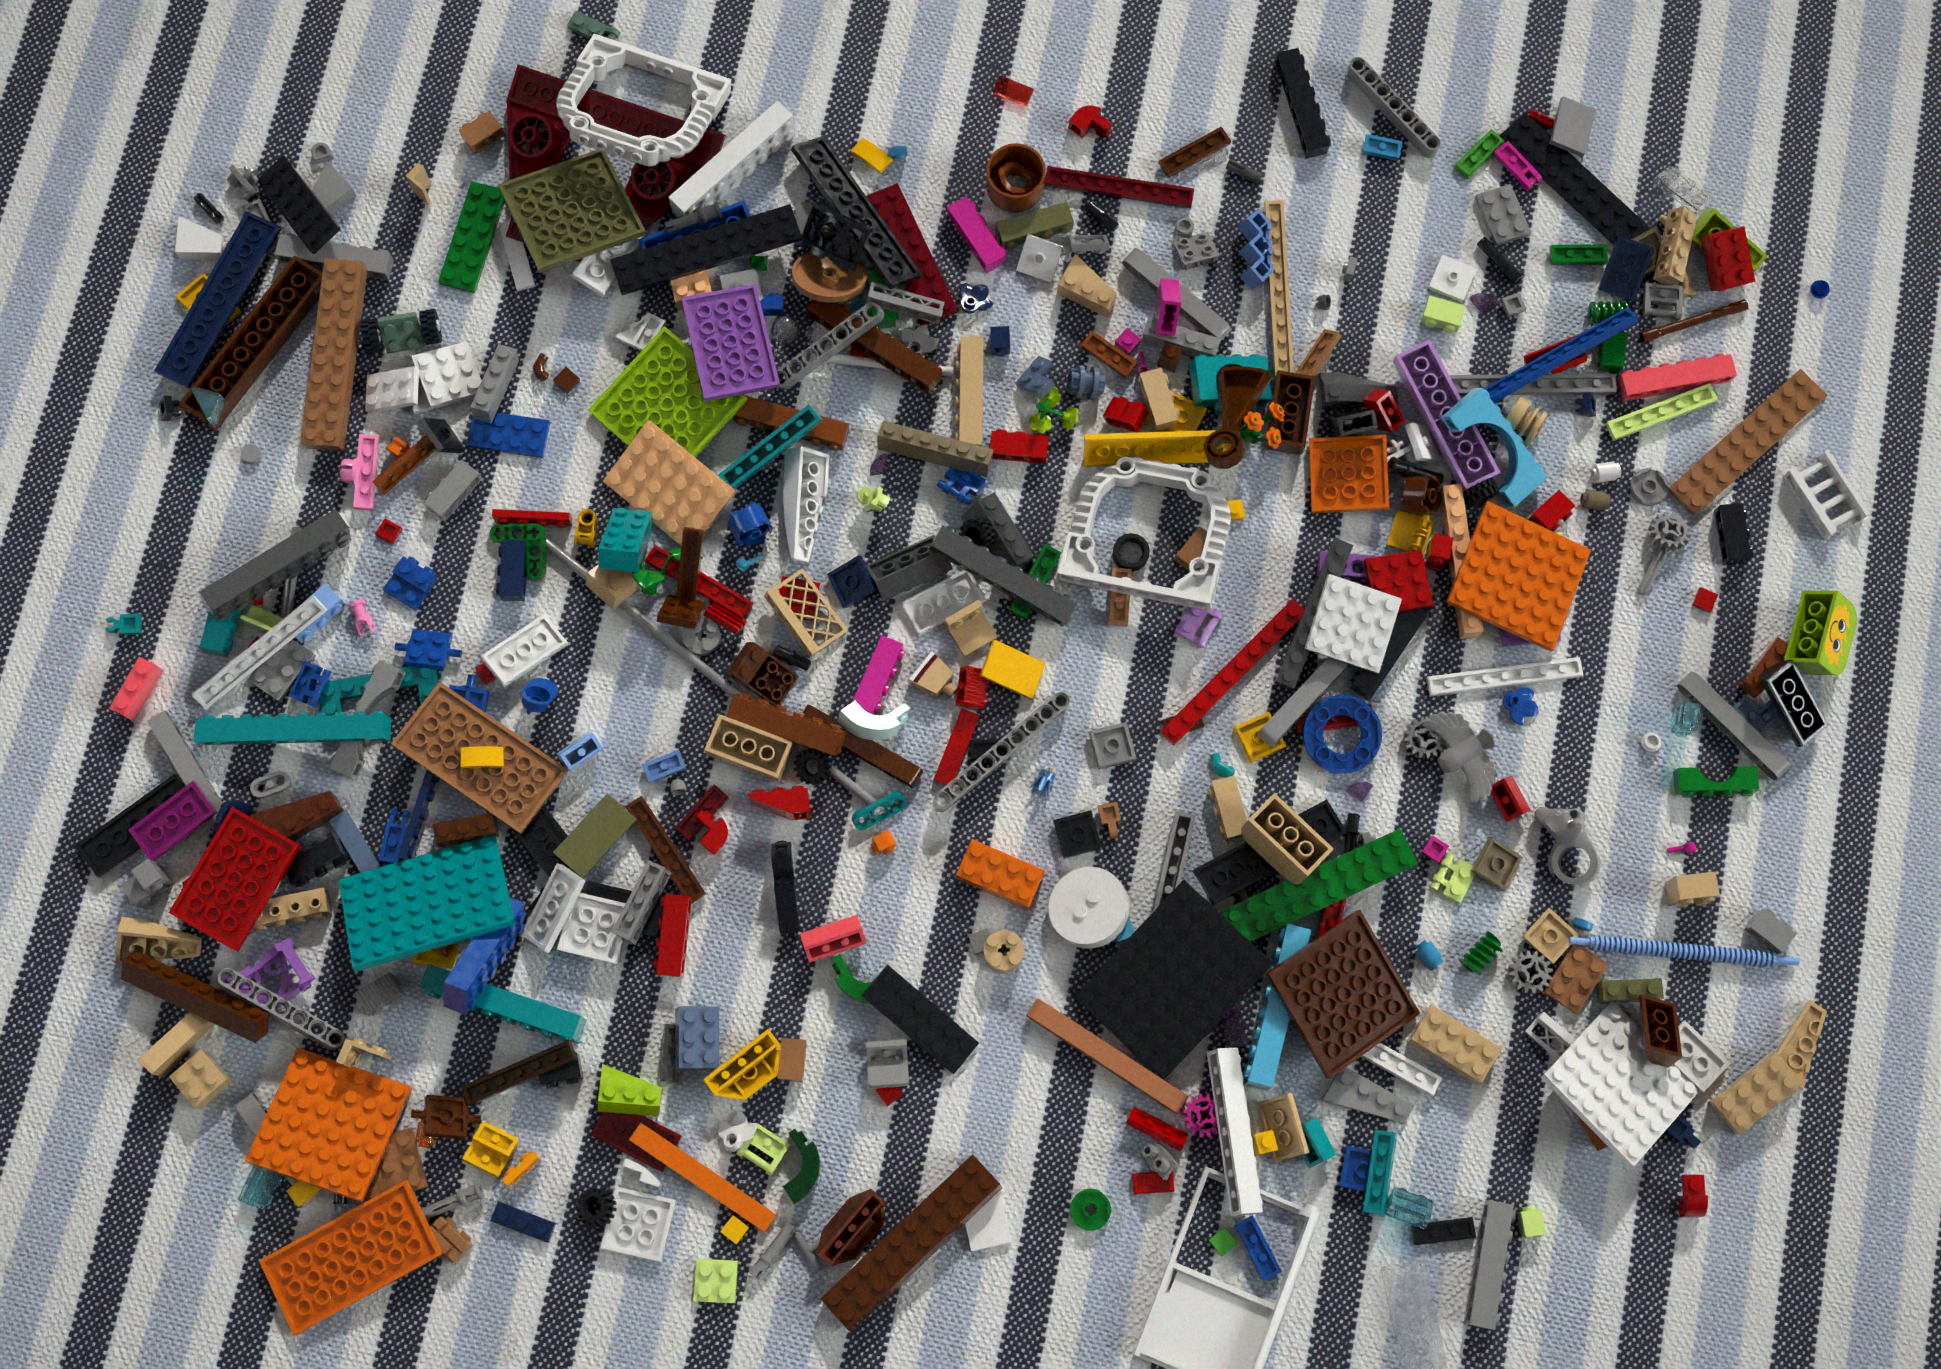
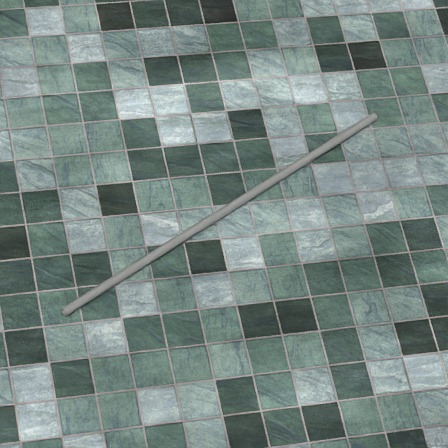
(695, 662)

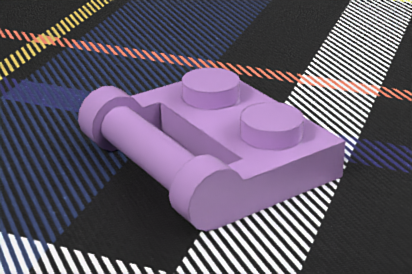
(1191, 623)

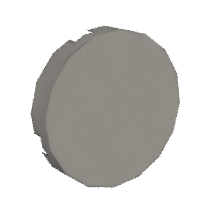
(1649, 487)

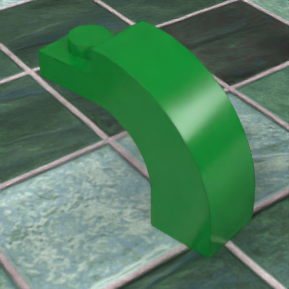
(848, 984)

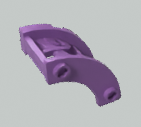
(278, 954)

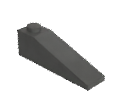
(1348, 391)

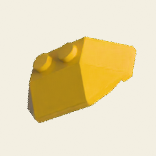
(747, 1069)

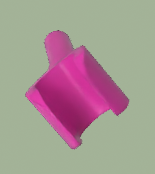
(1142, 363)
(1689, 848)

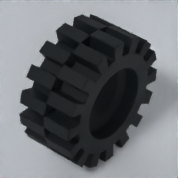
(1480, 492)
(983, 528)
(802, 771)
(605, 1211)

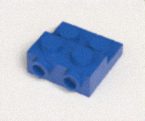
(410, 582)

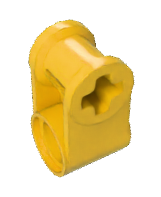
(586, 532)

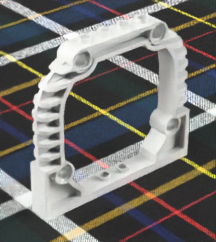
(604, 55)
(1192, 590)

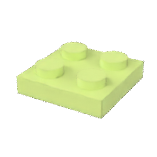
(715, 1281)

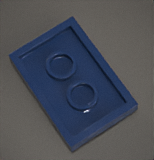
(1626, 268)

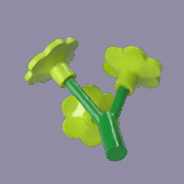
(1041, 422)

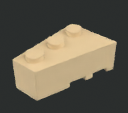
(1086, 288)

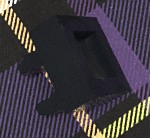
(166, 408)

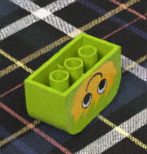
(1822, 633)

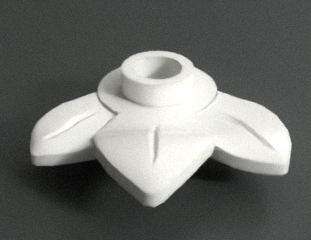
(737, 1129)

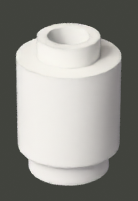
(1606, 472)

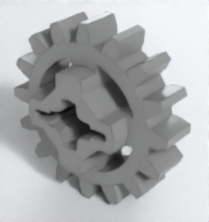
(1671, 531)
(1432, 740)
(1532, 964)

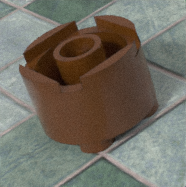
(1421, 495)

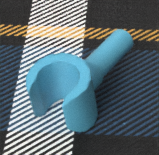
(743, 565)

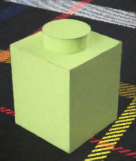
(1531, 1222)

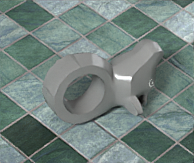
(1569, 832)

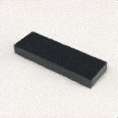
(1444, 1231)

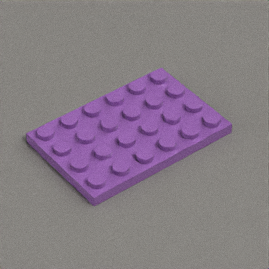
(730, 342)

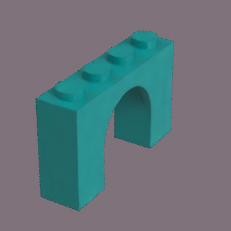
(1204, 372)

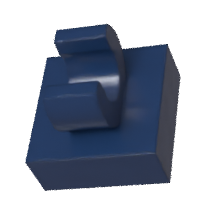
(1588, 406)

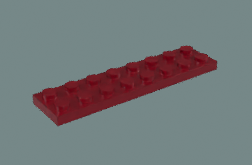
(898, 217)

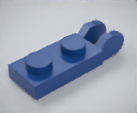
(393, 837)

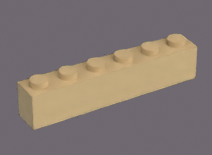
(970, 389)

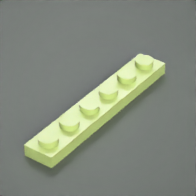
(1661, 411)

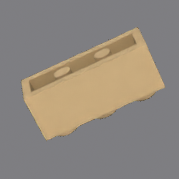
(1159, 399)
(1228, 807)

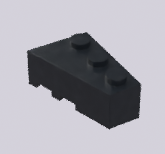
(317, 860)

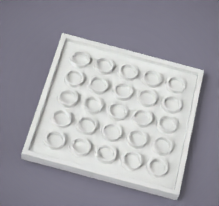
(1617, 1088)

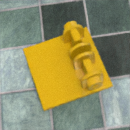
(1410, 532)

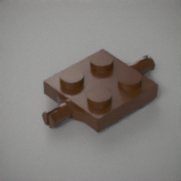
(445, 1117)

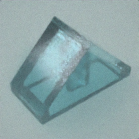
(210, 403)

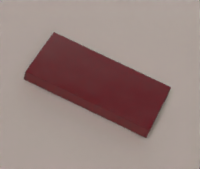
(617, 1129)

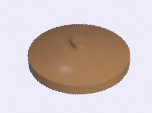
(825, 281)

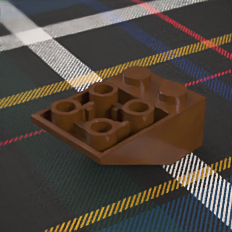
(762, 674)

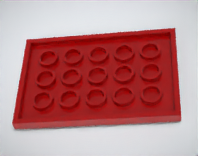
(234, 879)

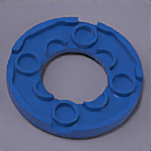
(1369, 727)

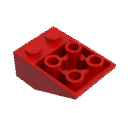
(790, 804)

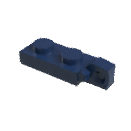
(1683, 1132)

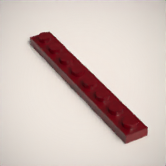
(1119, 187)

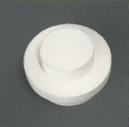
(1651, 742)

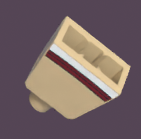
(933, 677)

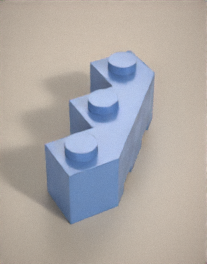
(1257, 250)

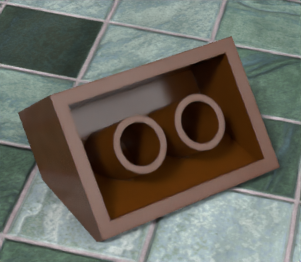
(1660, 1031)

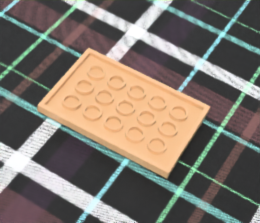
(669, 482)

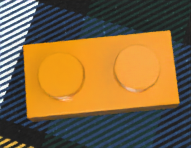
(513, 1174)

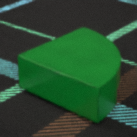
(759, 262)

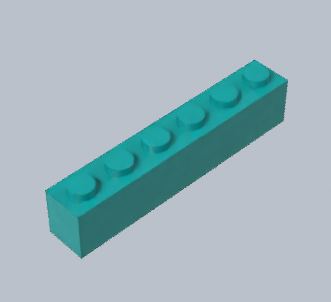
(771, 447)

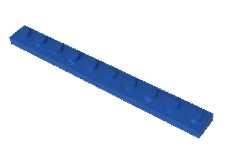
(1561, 354)

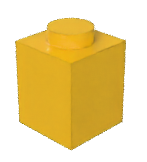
(1264, 1143)

